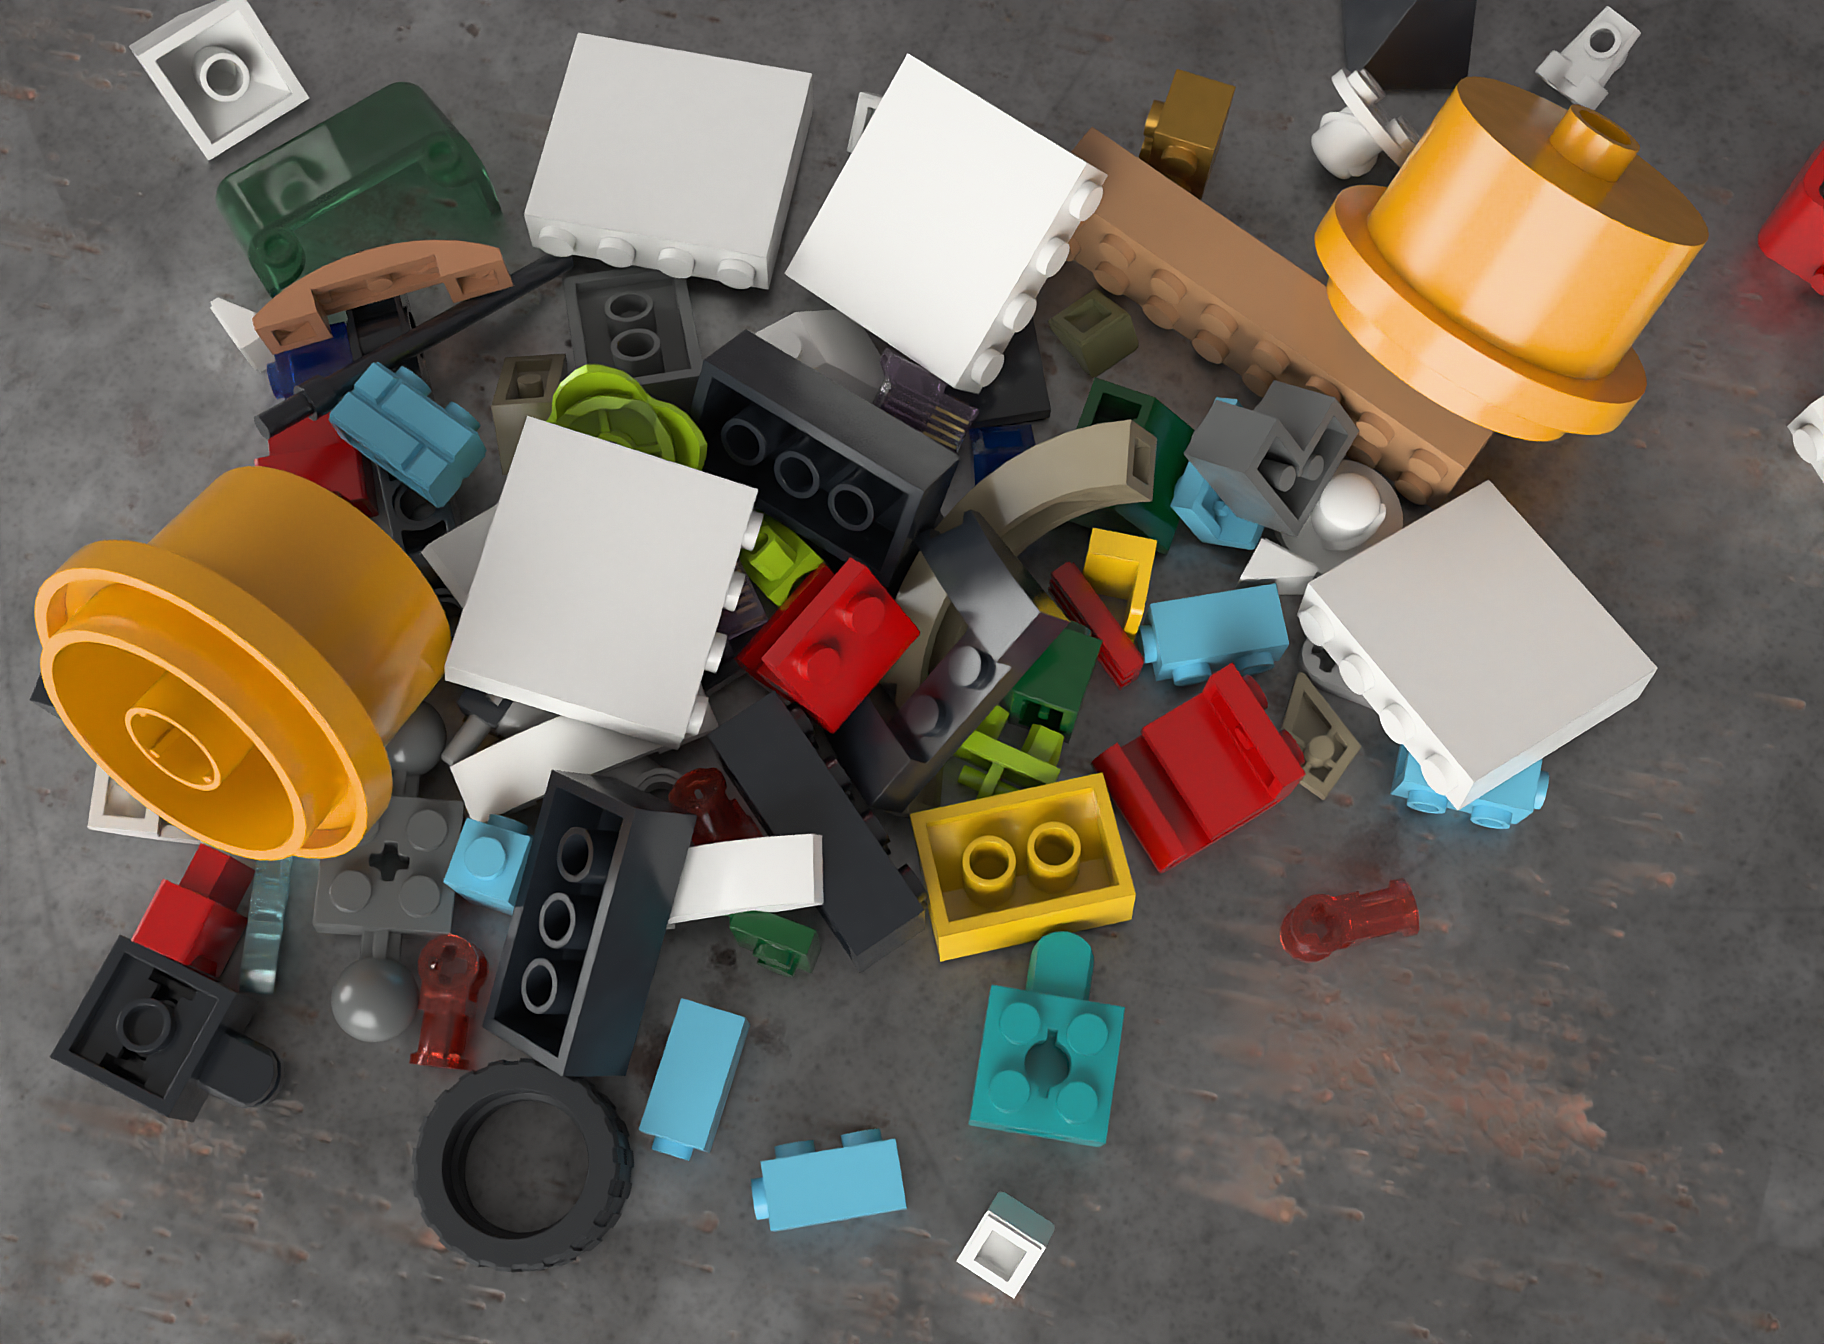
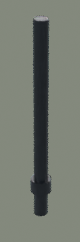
(321, 395)

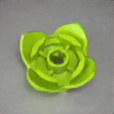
(619, 410)

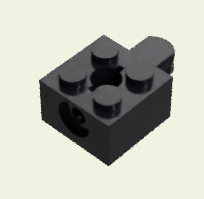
(168, 1036)

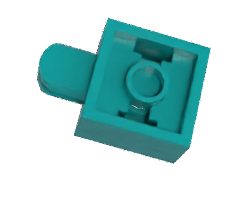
(1049, 1050)

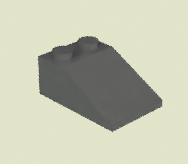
(639, 325)

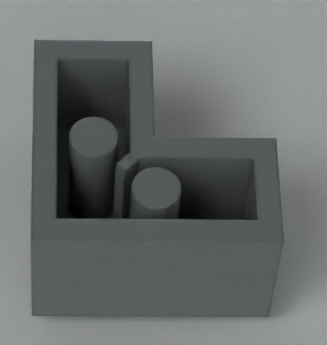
(1275, 458)

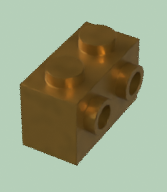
(1187, 130)

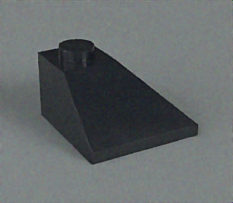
(1409, 41)

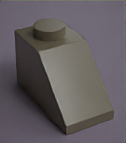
(524, 391)

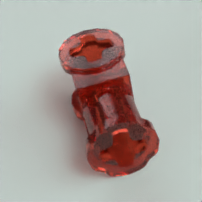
(718, 816)
(1349, 920)
(447, 1002)

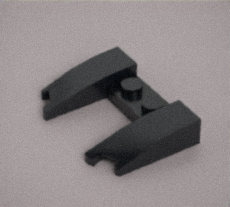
(1011, 624)

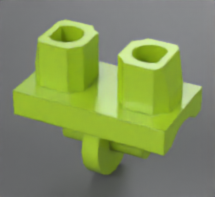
(778, 560)
(1027, 768)

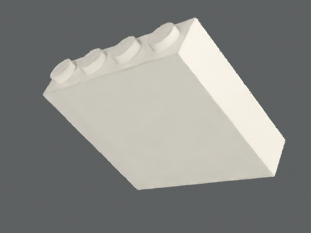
(670, 161)
(946, 226)
(604, 585)
(1473, 643)

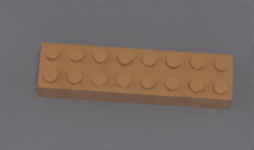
(1260, 318)

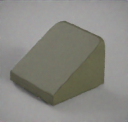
(1095, 332)

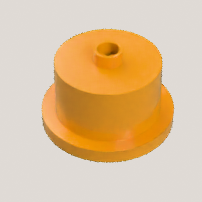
(1512, 262)
(246, 663)

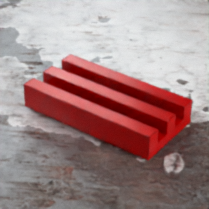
(1084, 606)

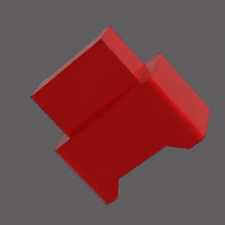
(323, 457)
(199, 916)

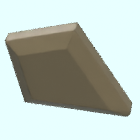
(1320, 735)

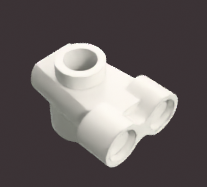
(1583, 72)

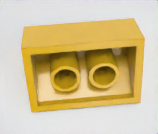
(1022, 866)

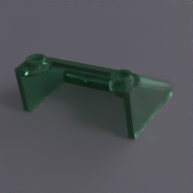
(336, 163)

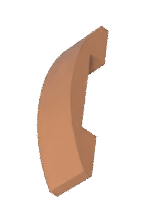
(302, 309)

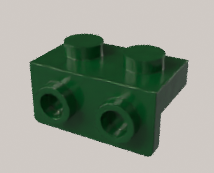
(776, 941)

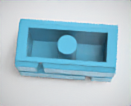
(410, 433)

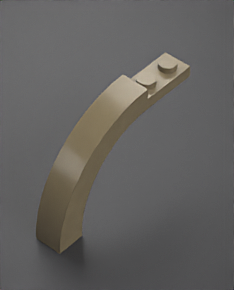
(1021, 503)

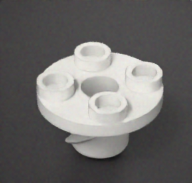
(1359, 132)
(1349, 518)

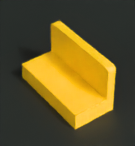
(1121, 568)

